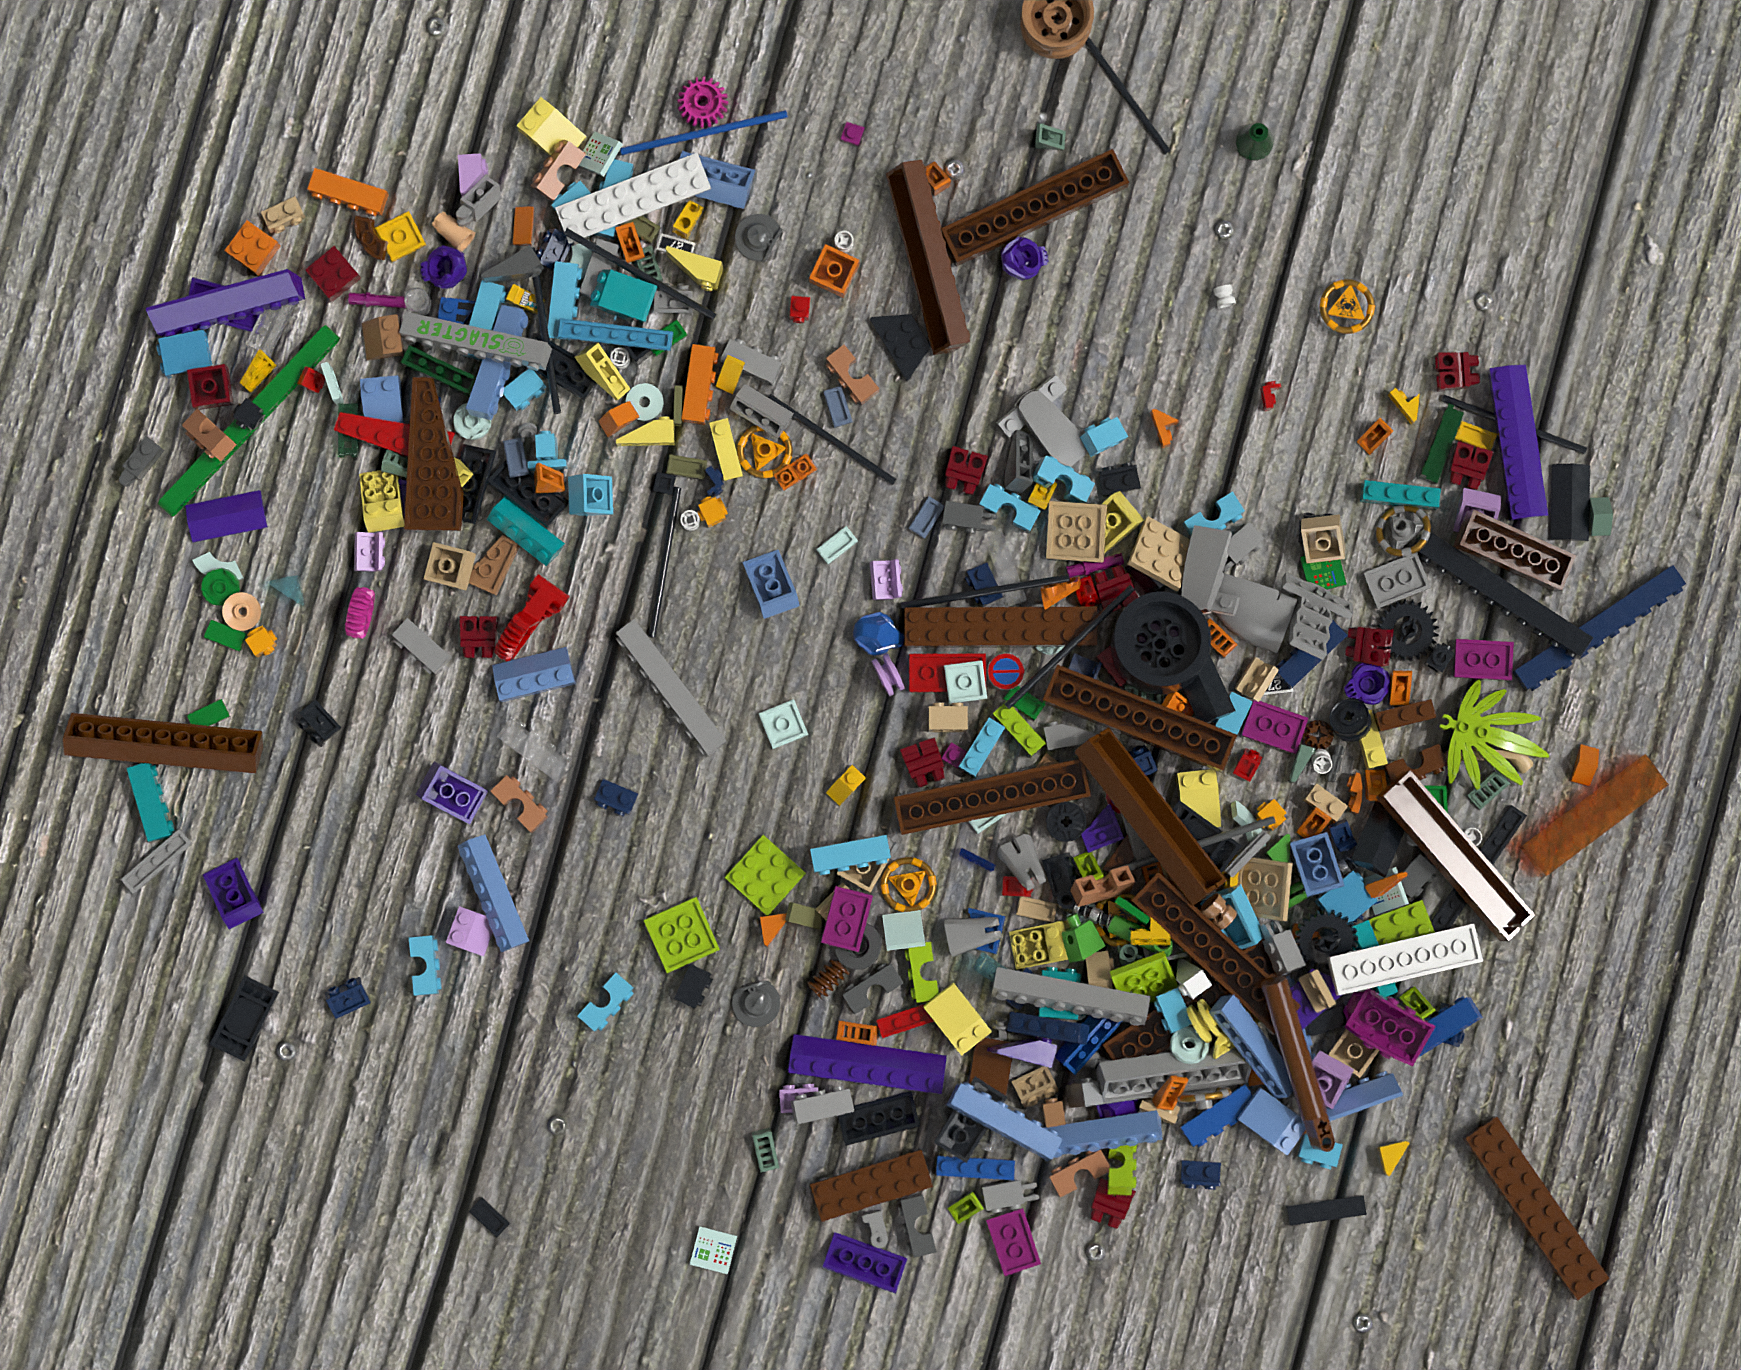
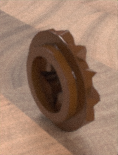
(1324, 728)

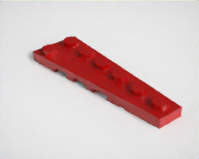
(379, 432)

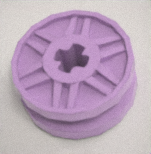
(888, 674)

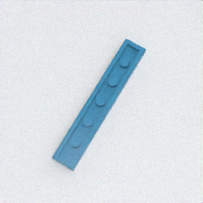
(615, 334)

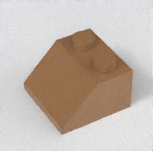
(383, 337)

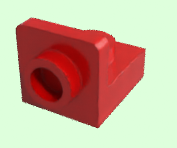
(799, 309)
(311, 380)
(1267, 398)
(1087, 593)
(1248, 764)
(1013, 887)

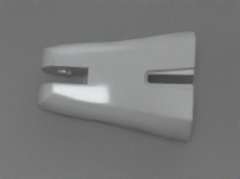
(1022, 861)
(969, 933)

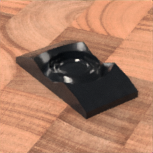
(1200, 828)
(244, 1018)

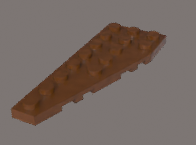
(433, 481)

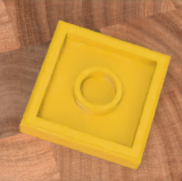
(401, 235)

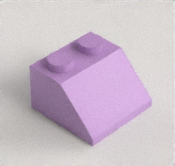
(471, 171)
(1476, 500)
(470, 931)
(1331, 1076)

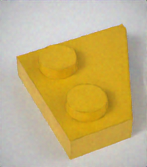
(257, 371)

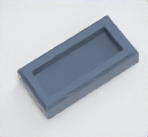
(837, 406)
(515, 457)
(926, 517)

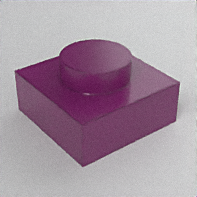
(852, 133)
(954, 755)

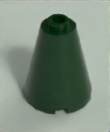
(1254, 141)

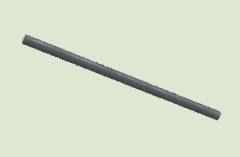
(1210, 840)

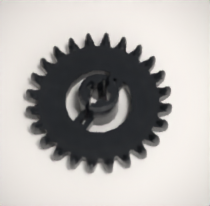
(1415, 613)
(1307, 943)

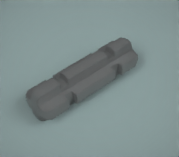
(1336, 762)

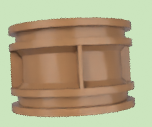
(1052, 45)

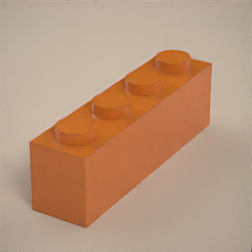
(347, 191)
(699, 383)

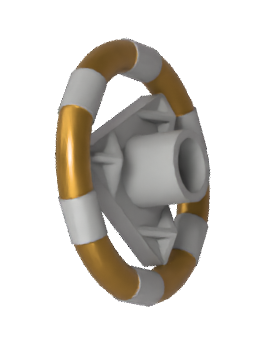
(1403, 530)
(1205, 1096)

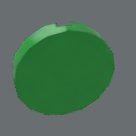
(219, 586)

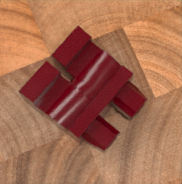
(1458, 369)
(1466, 466)
(964, 471)
(1110, 589)
(478, 637)
(1367, 643)
(923, 764)
(1110, 1204)

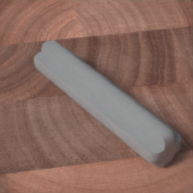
(1241, 860)

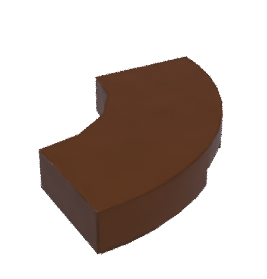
(368, 237)

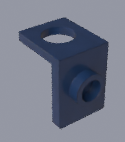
(1085, 666)

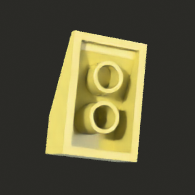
(547, 127)
(700, 269)
(1120, 519)
(1200, 793)
(957, 1019)

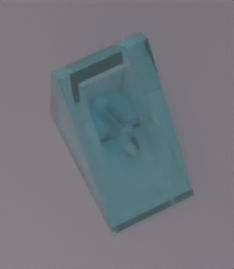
(291, 587)

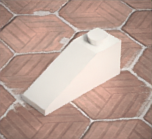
(1191, 979)

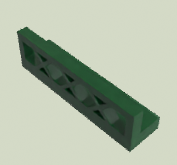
(1441, 444)

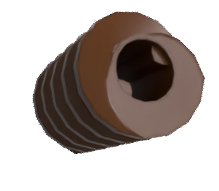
(828, 978)

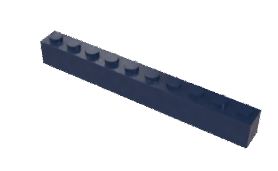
(1603, 625)

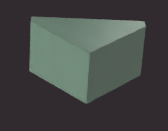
(1049, 138)
(1601, 516)

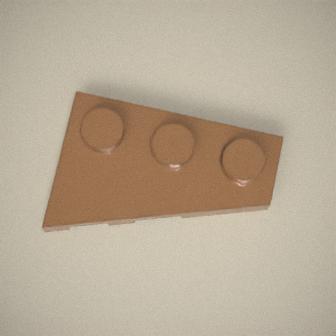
(493, 567)

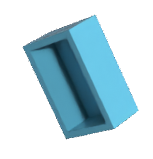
(1245, 928)

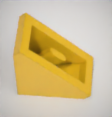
(1391, 1154)

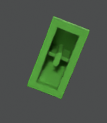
(1280, 850)

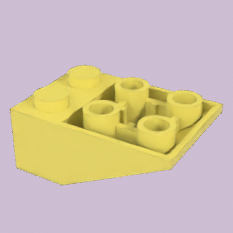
(381, 501)
(1038, 945)

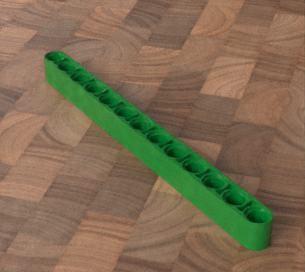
(268, 400)

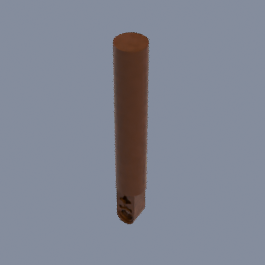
(1298, 1062)

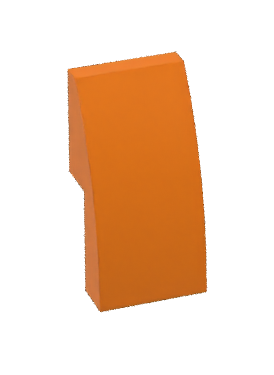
(795, 472)
(1355, 786)

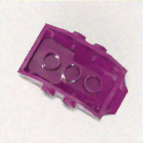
(1387, 1026)

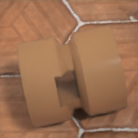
(1221, 914)

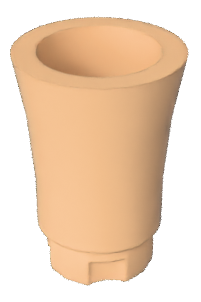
(456, 235)

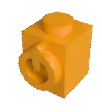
(712, 511)
(261, 641)
(1271, 809)

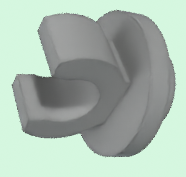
(527, 430)
(1001, 1025)

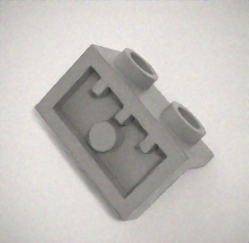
(666, 304)

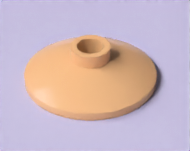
(234, 618)

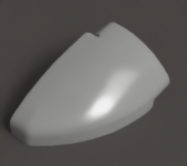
(1261, 613)

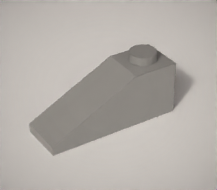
(1064, 736)

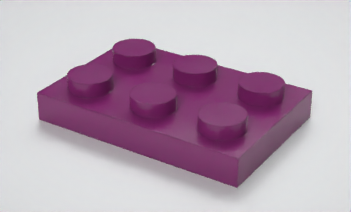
(1483, 659)
(1274, 726)
(847, 918)
(1013, 1242)

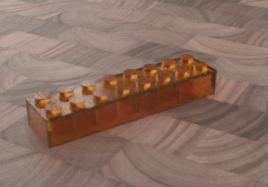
(1594, 815)

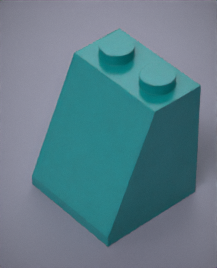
(623, 296)
(1069, 975)

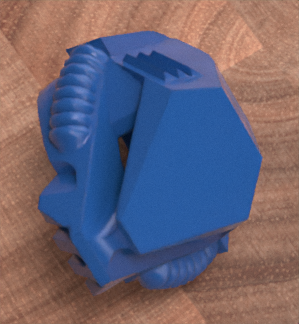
(877, 634)

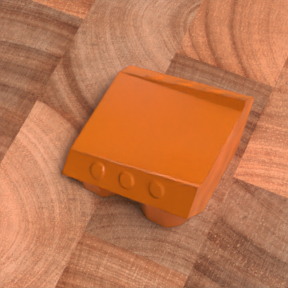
(1053, 593)

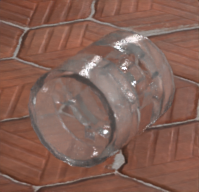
(418, 301)

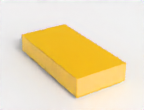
(730, 374)
(1475, 436)

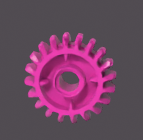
(700, 90)
(360, 612)

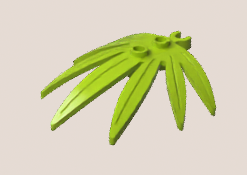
(1475, 730)

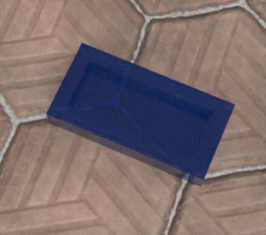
(977, 860)

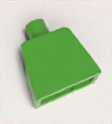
(1081, 939)

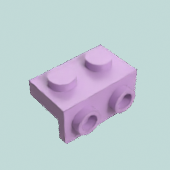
(369, 552)
(886, 580)
(789, 1093)

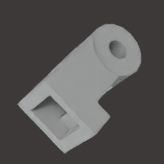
(879, 1235)

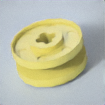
(1203, 1021)

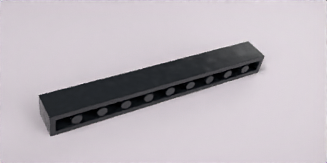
(1505, 596)

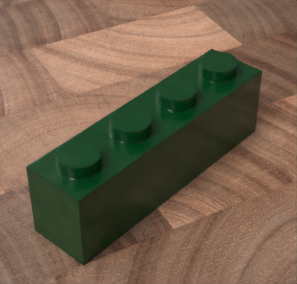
(438, 370)

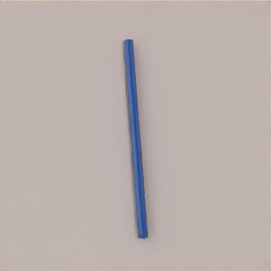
(703, 132)

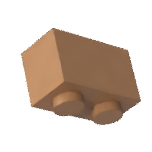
(1053, 1113)

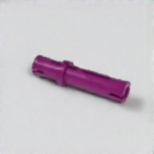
(376, 300)
(1088, 567)

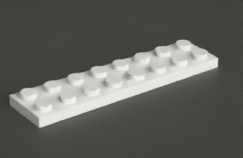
(634, 197)
(1405, 959)

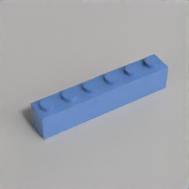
(492, 375)
(493, 893)
(1252, 1045)
(1004, 1121)
(1108, 1133)

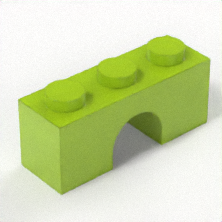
(1019, 729)
(923, 989)
(1121, 1179)

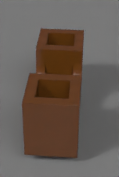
(1405, 715)
(1431, 761)

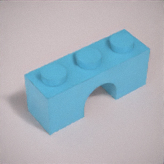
(1077, 486)
(996, 497)
(1229, 510)
(981, 747)
(428, 982)
(619, 990)

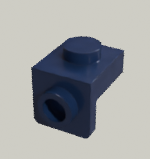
(715, 476)
(1342, 835)

